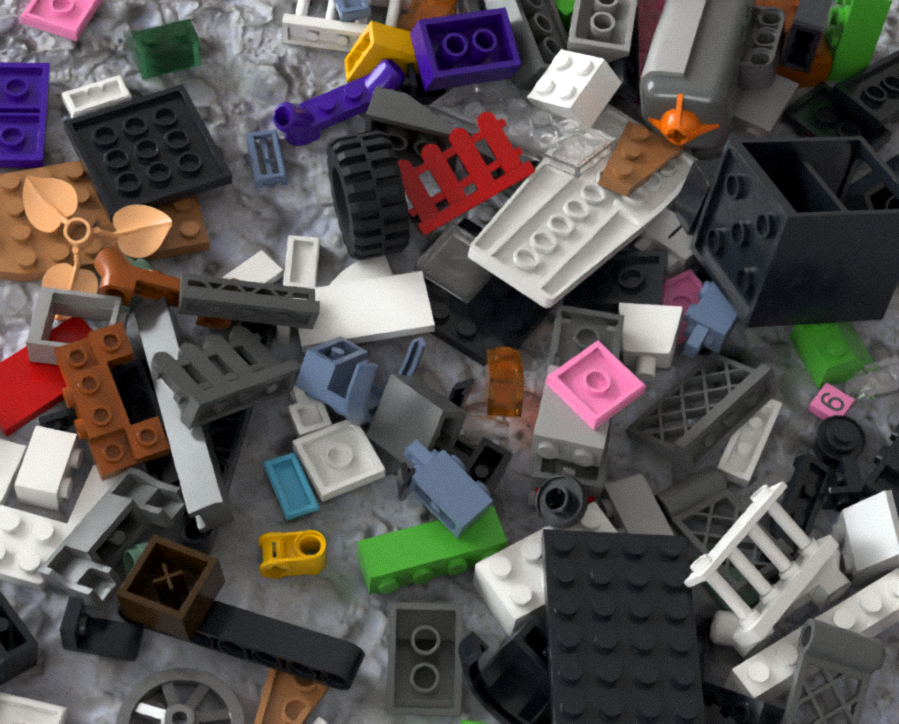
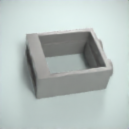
(68, 303)

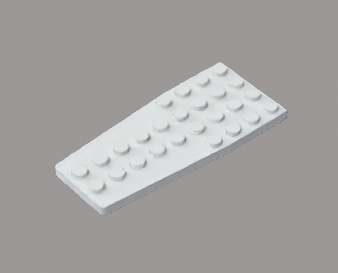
(569, 226)

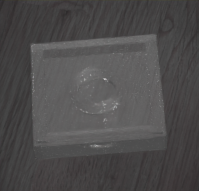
(450, 267)

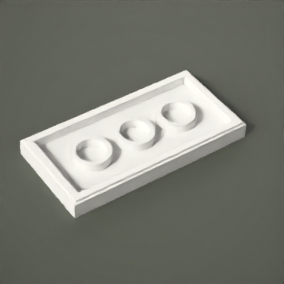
(371, 310)

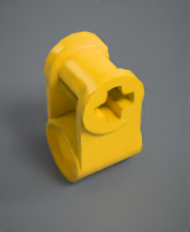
(290, 553)

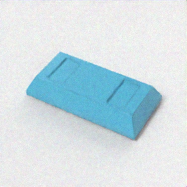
(291, 486)

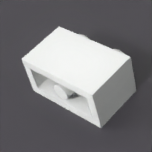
(48, 468)

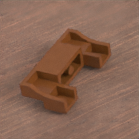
(98, 405)

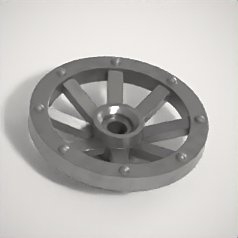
(166, 680)

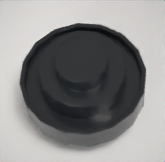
(839, 437)
(561, 501)

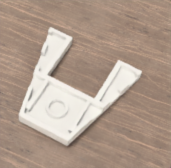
(30, 538)

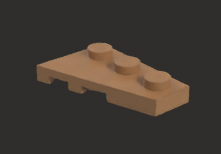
(288, 699)

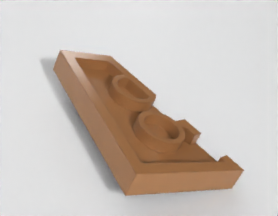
(636, 159)

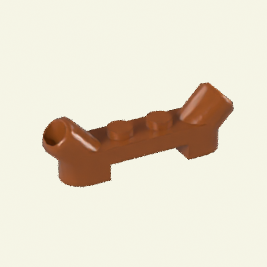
(125, 281)

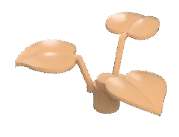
(52, 201)

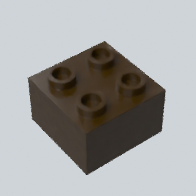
(171, 587)

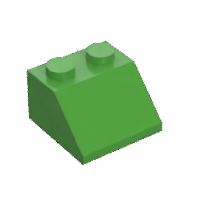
(830, 351)

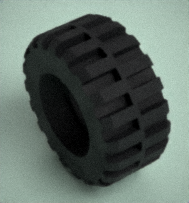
(368, 194)

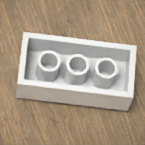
(514, 579)

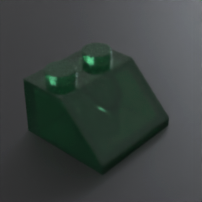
(164, 47)

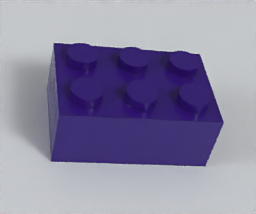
(465, 49)

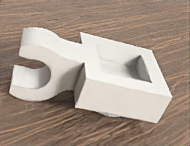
(307, 414)

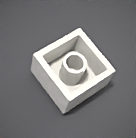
(576, 87)

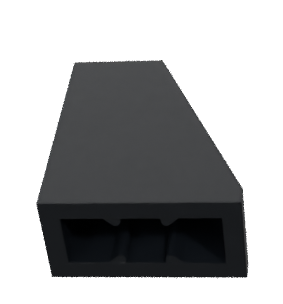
(805, 34)

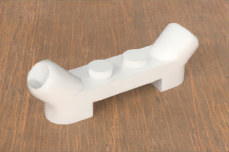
(822, 590)

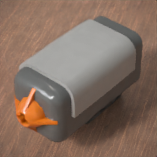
(702, 62)

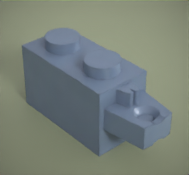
(708, 321)
(447, 488)

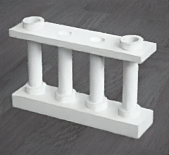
(329, 32)
(793, 575)

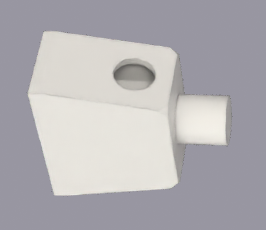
(649, 337)

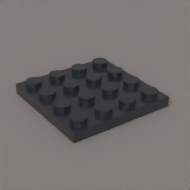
(147, 151)
(489, 320)

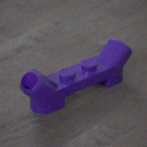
(304, 121)

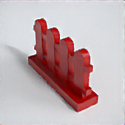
(477, 172)

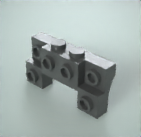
(89, 553)

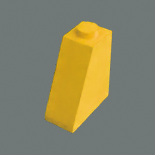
(379, 43)

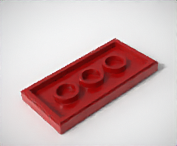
(34, 387)

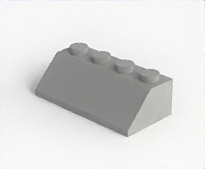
(602, 28)

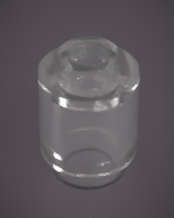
(480, 425)

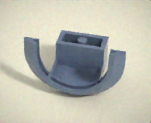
(344, 378)

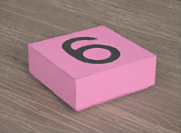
(830, 402)

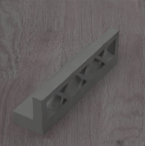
(246, 306)

